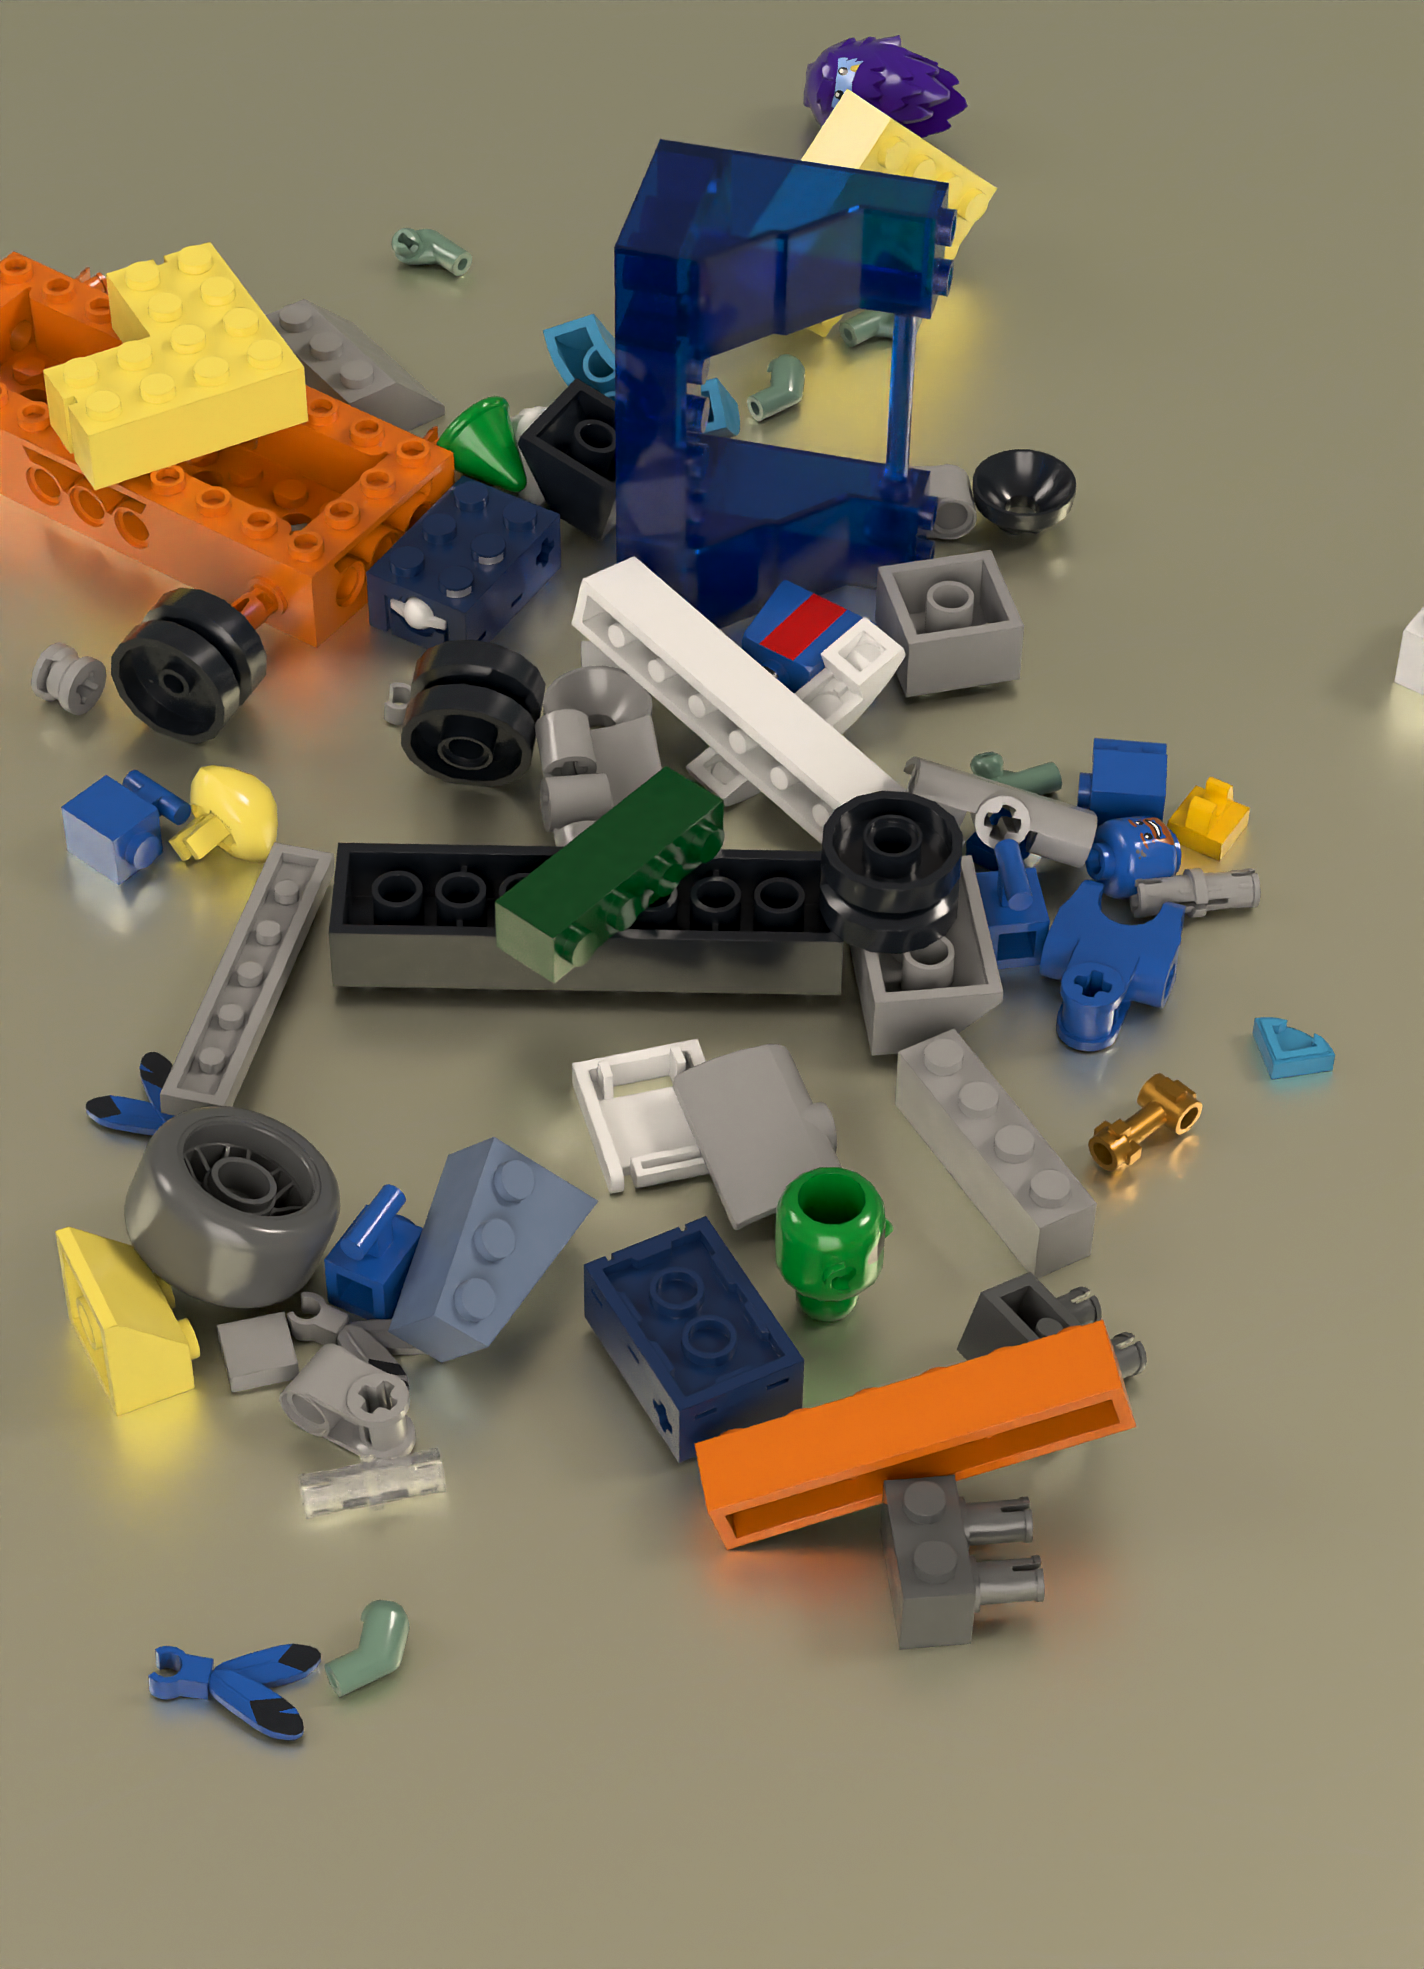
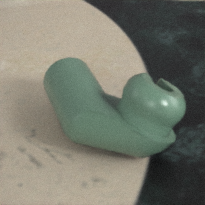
(430, 248)

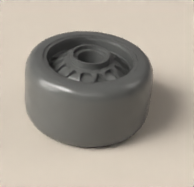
(231, 1207)

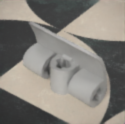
(590, 769)
(1052, 826)
(755, 1127)

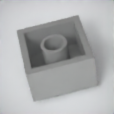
(951, 622)

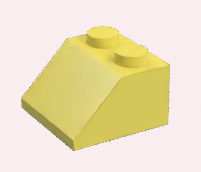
(125, 1321)

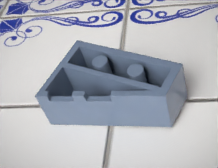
(483, 1248)

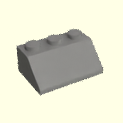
(353, 367)
(933, 987)

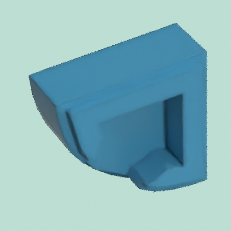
(1289, 1050)

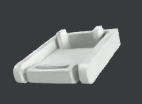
(644, 1130)

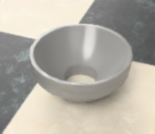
(600, 692)

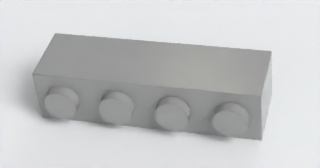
(995, 1154)

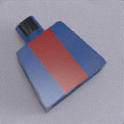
(794, 632)

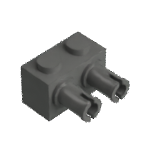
(1028, 1311)
(929, 1564)

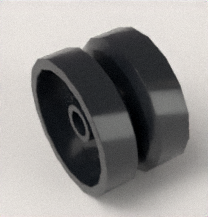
(189, 665)
(473, 713)
(890, 872)

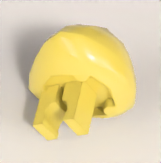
(228, 812)

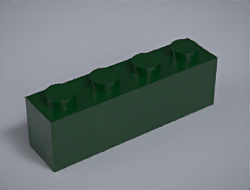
(609, 874)

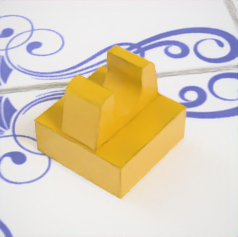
(1209, 819)

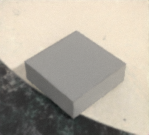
(258, 1351)

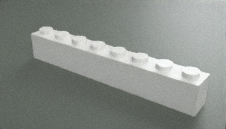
(724, 695)

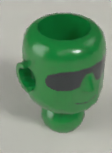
(830, 1240)

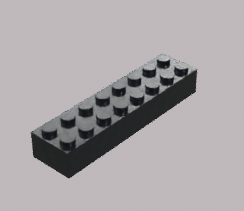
(726, 928)

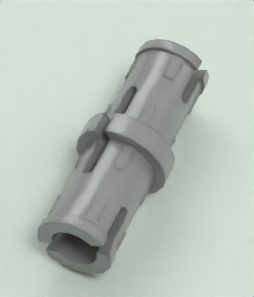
(1197, 892)

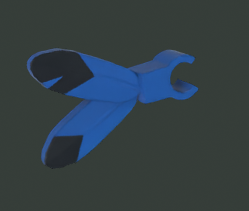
(134, 1114)
(241, 1684)

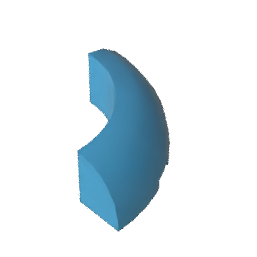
(587, 352)

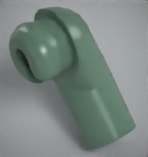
(868, 324)
(785, 388)
(1038, 779)
(378, 1652)

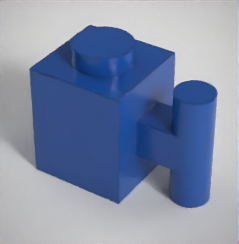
(1124, 780)
(119, 825)
(1014, 908)
(373, 1258)

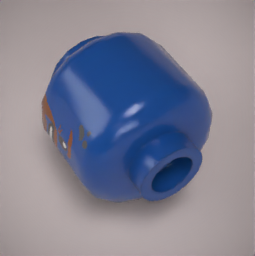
(1131, 851)

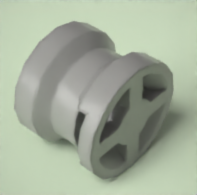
(67, 678)

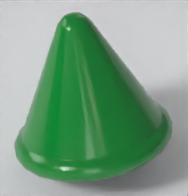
(486, 445)

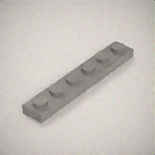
(248, 980)

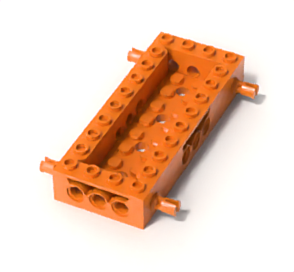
(228, 513)

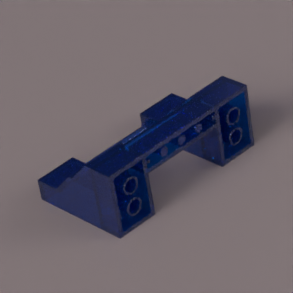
(725, 256)

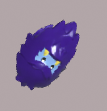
(888, 78)

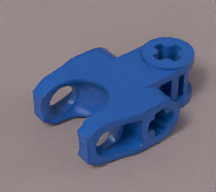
(1107, 966)

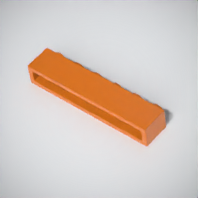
(930, 1425)

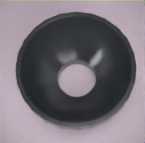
(1023, 480)

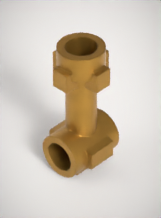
(1162, 1104)

